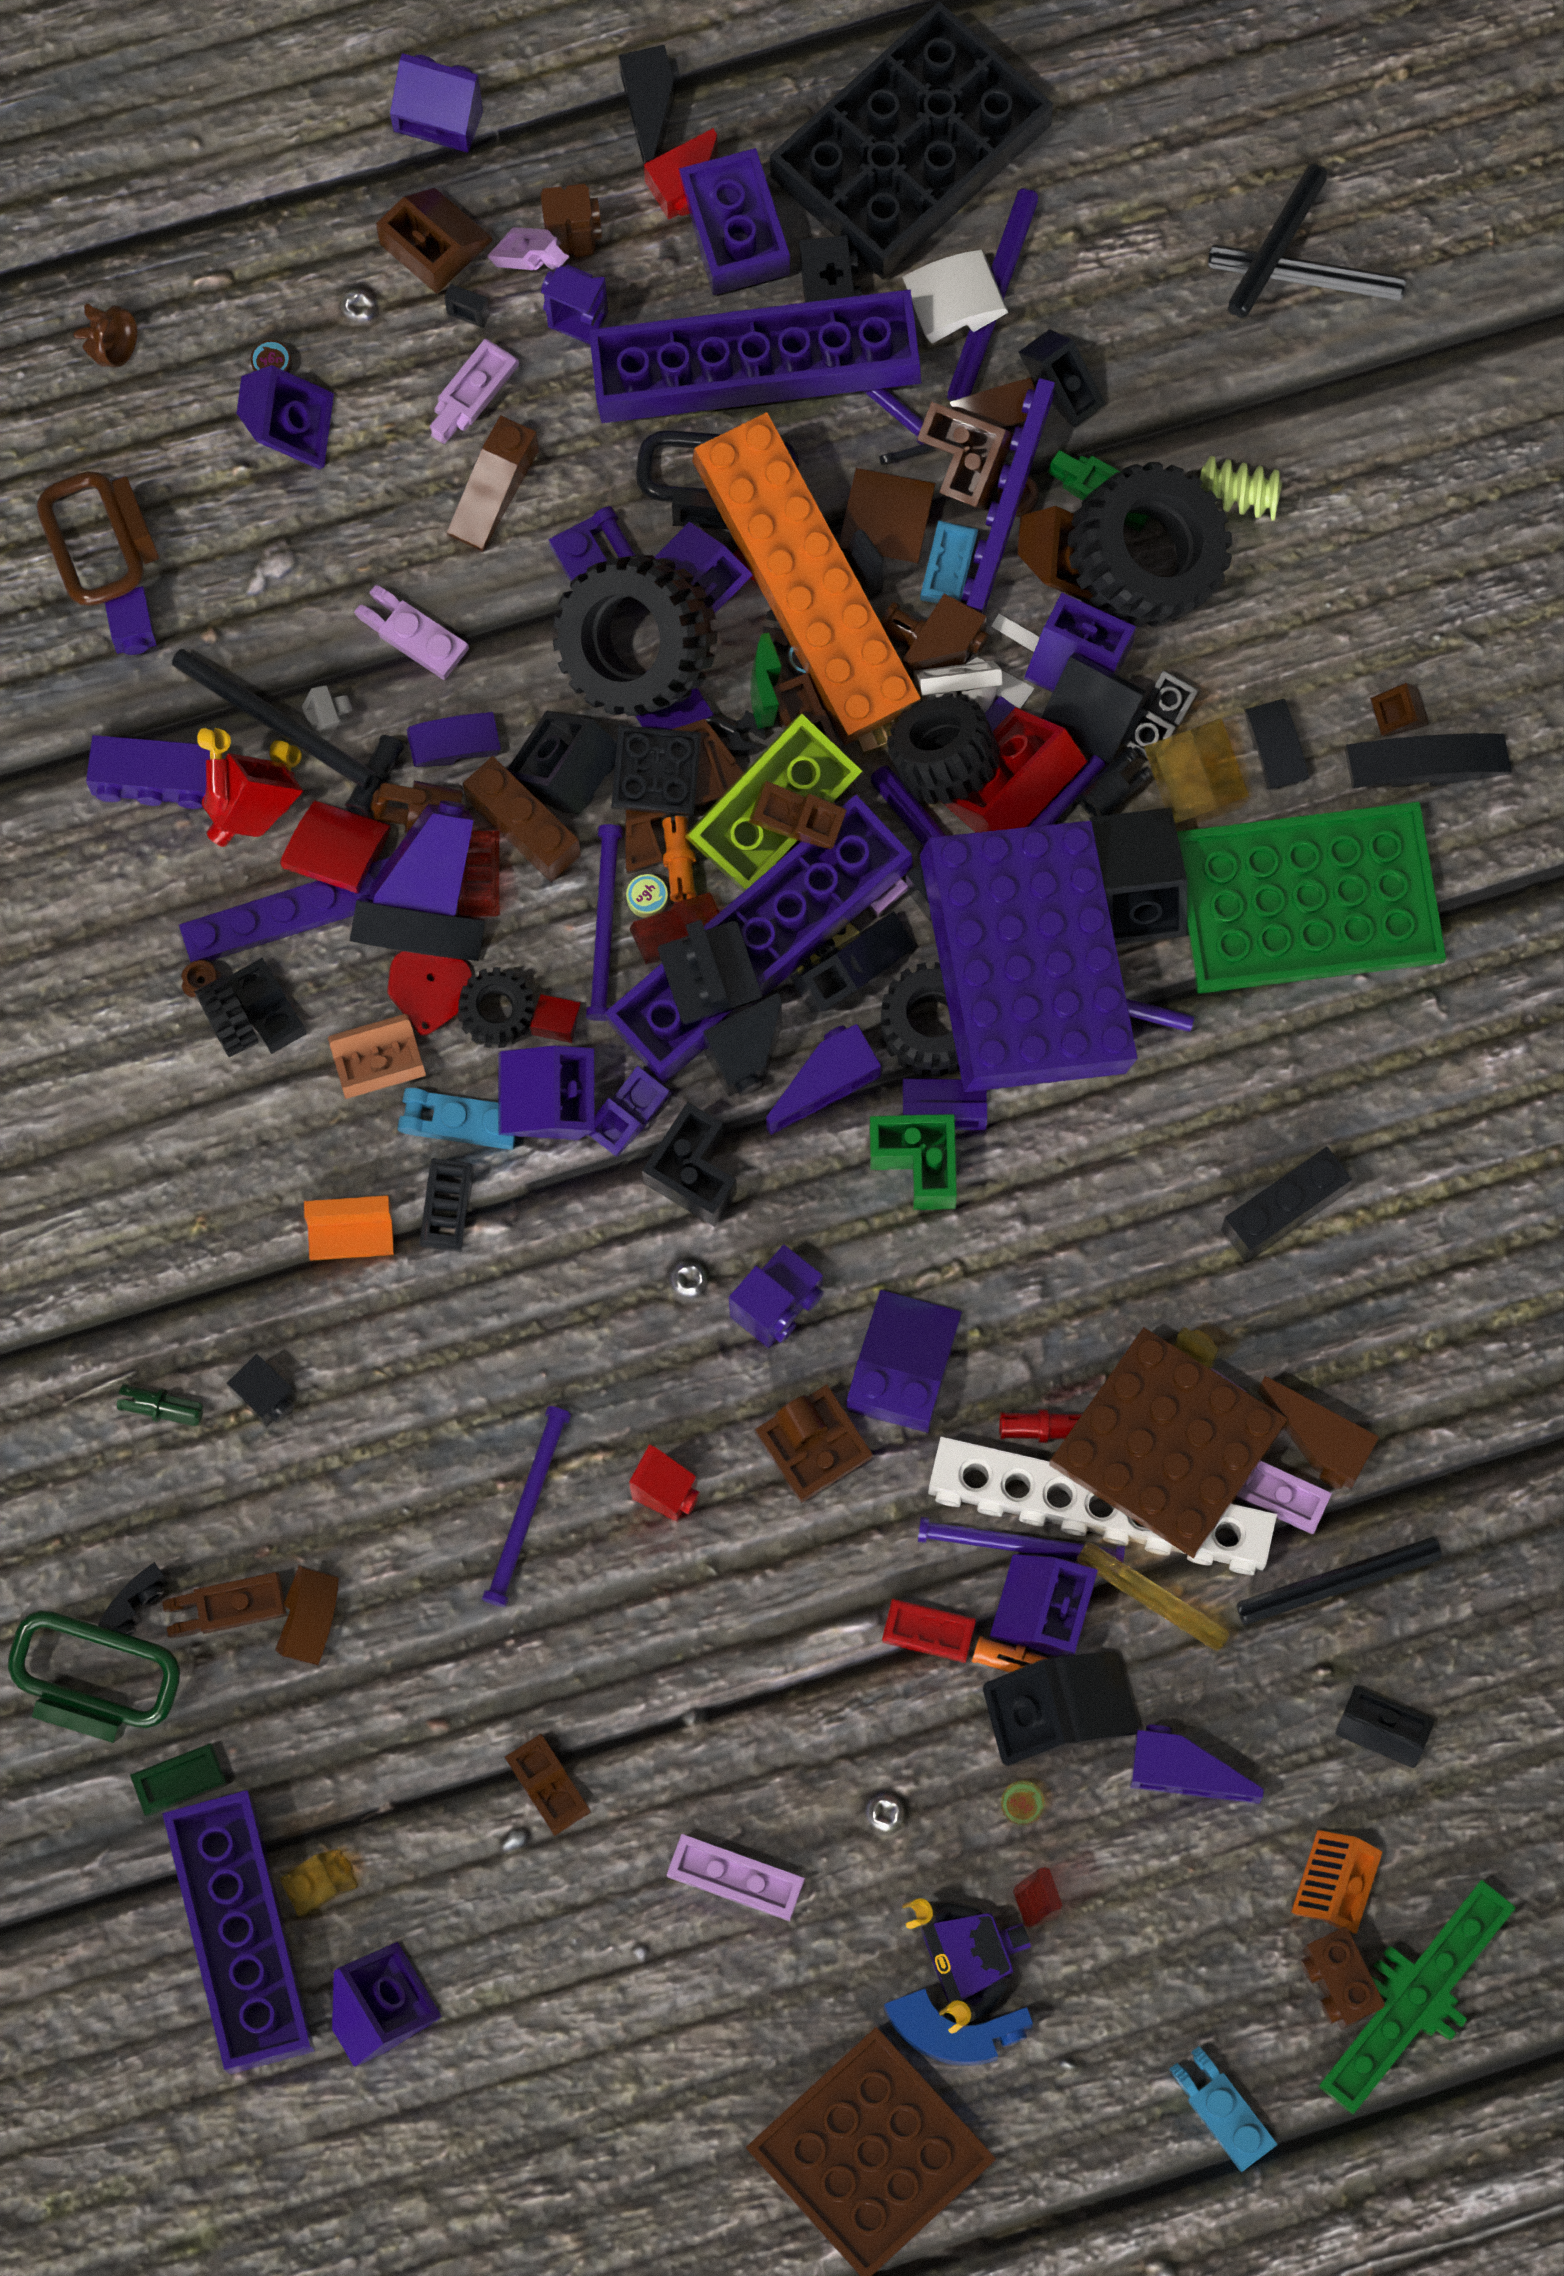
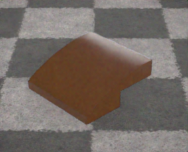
(890, 512)

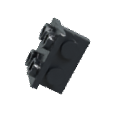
(709, 971)

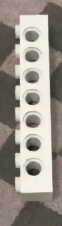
(1000, 1467)

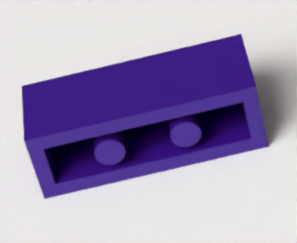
(147, 771)

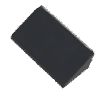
(1385, 1727)

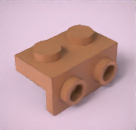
(376, 1056)

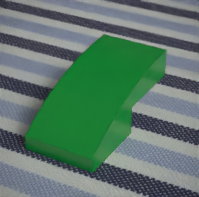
(763, 678)

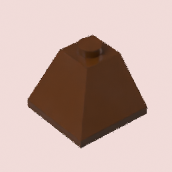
(1046, 550)

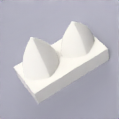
(975, 681)

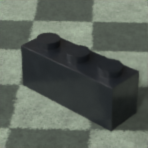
(1286, 1204)

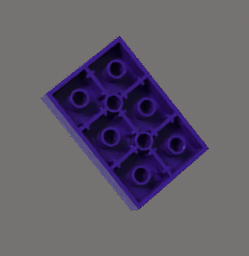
(1027, 956)

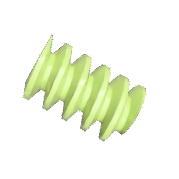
(1241, 487)

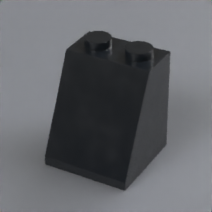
(1142, 874)

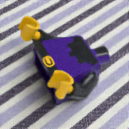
(967, 1955)

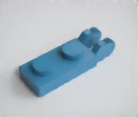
(1225, 2113)

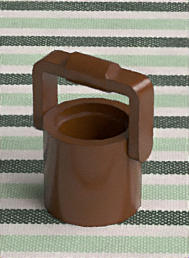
(417, 798)

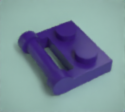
(579, 550)

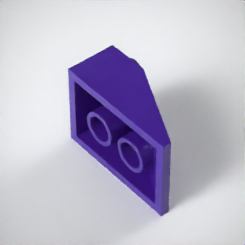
(735, 221)
(903, 1361)

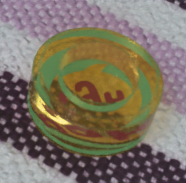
(1022, 1803)

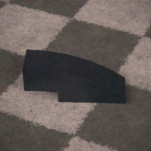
(417, 931)

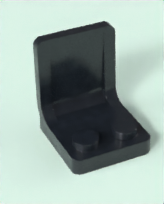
(1059, 1705)

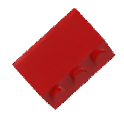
(1032, 769)

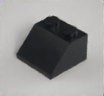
(564, 761)

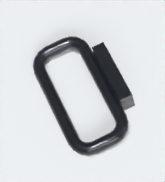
(688, 503)

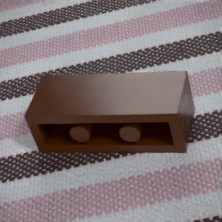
(521, 819)

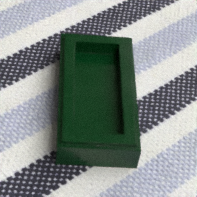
(178, 1779)

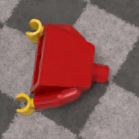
(246, 792)

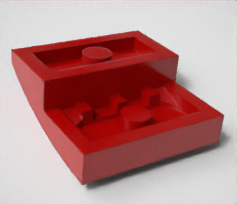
(335, 846)

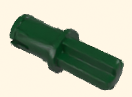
(160, 1405)

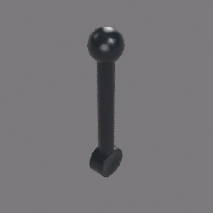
(892, 457)

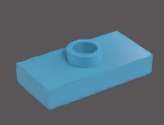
(948, 562)

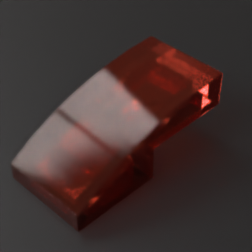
(671, 924)

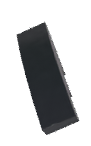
(1429, 759)

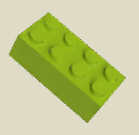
(796, 760)

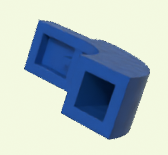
(972, 2045)

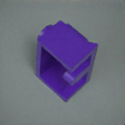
(574, 301)

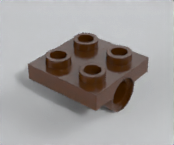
(813, 1443)

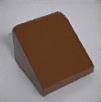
(1399, 710)

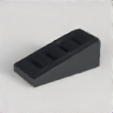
(865, 563)
(453, 1169)

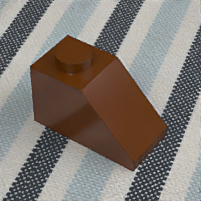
(947, 637)

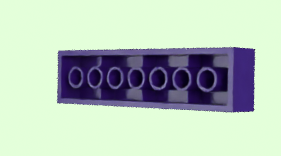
(755, 356)
(782, 924)

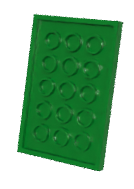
(1310, 897)

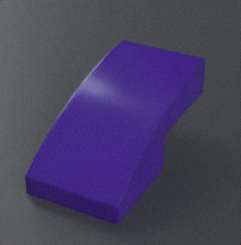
(452, 738)
(629, 1111)

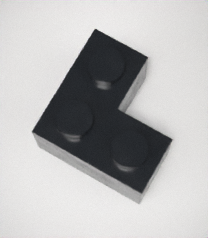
(682, 1169)

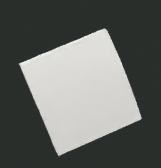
(955, 294)

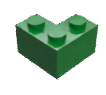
(922, 1145)

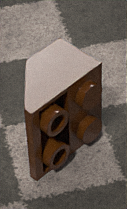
(431, 237)

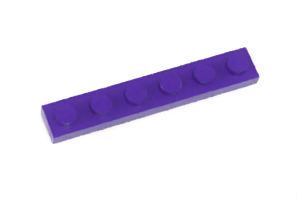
(1013, 482)
(272, 918)

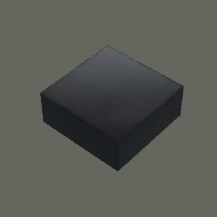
(467, 305)

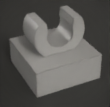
(325, 713)

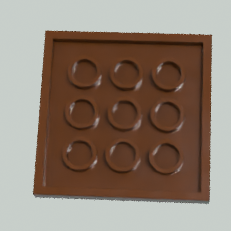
(1168, 1442)
(870, 2154)

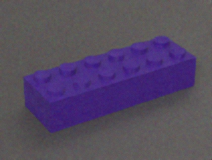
(238, 1932)

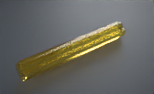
(1153, 1596)

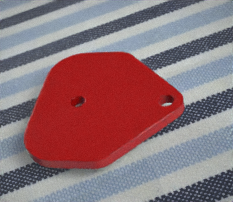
(423, 999)

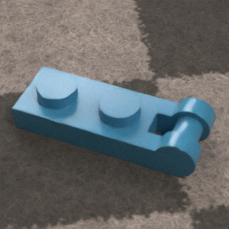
(453, 1119)

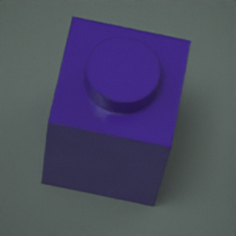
(131, 622)

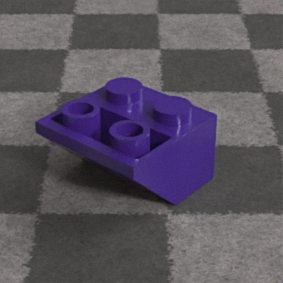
(436, 102)
(708, 562)
(1081, 630)
(546, 1092)
(1044, 1604)

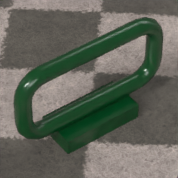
(84, 1711)

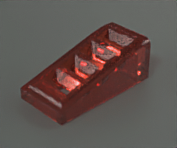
(481, 898)
(1038, 1898)

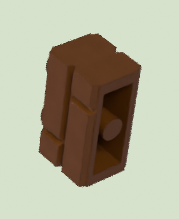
(572, 218)

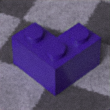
(775, 1296)

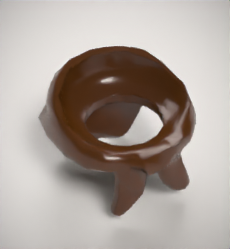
(110, 337)

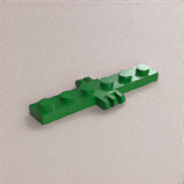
(1416, 1996)

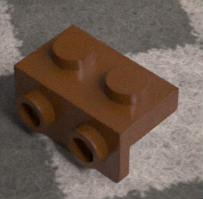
(1342, 1978)

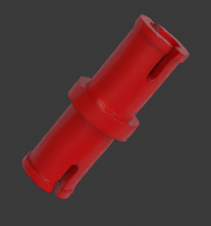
(1036, 1425)

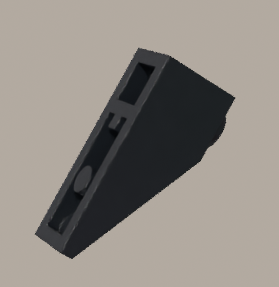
(650, 95)

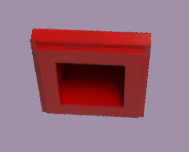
(555, 1018)

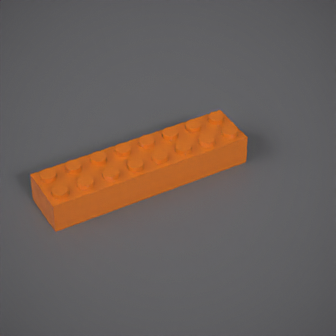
(805, 578)

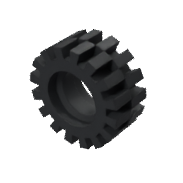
(495, 983)
(226, 1016)

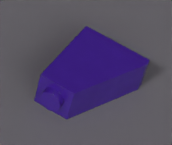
(428, 862)

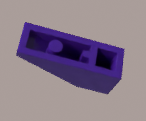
(832, 1072)
(1180, 1767)

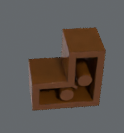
(976, 451)

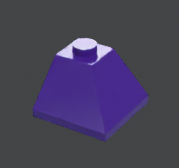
(286, 413)
(379, 2004)

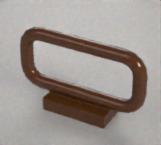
(127, 525)

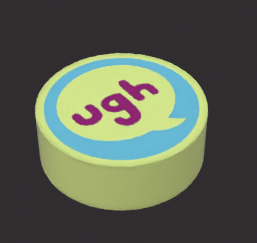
(647, 895)

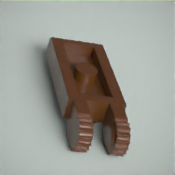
(229, 1605)

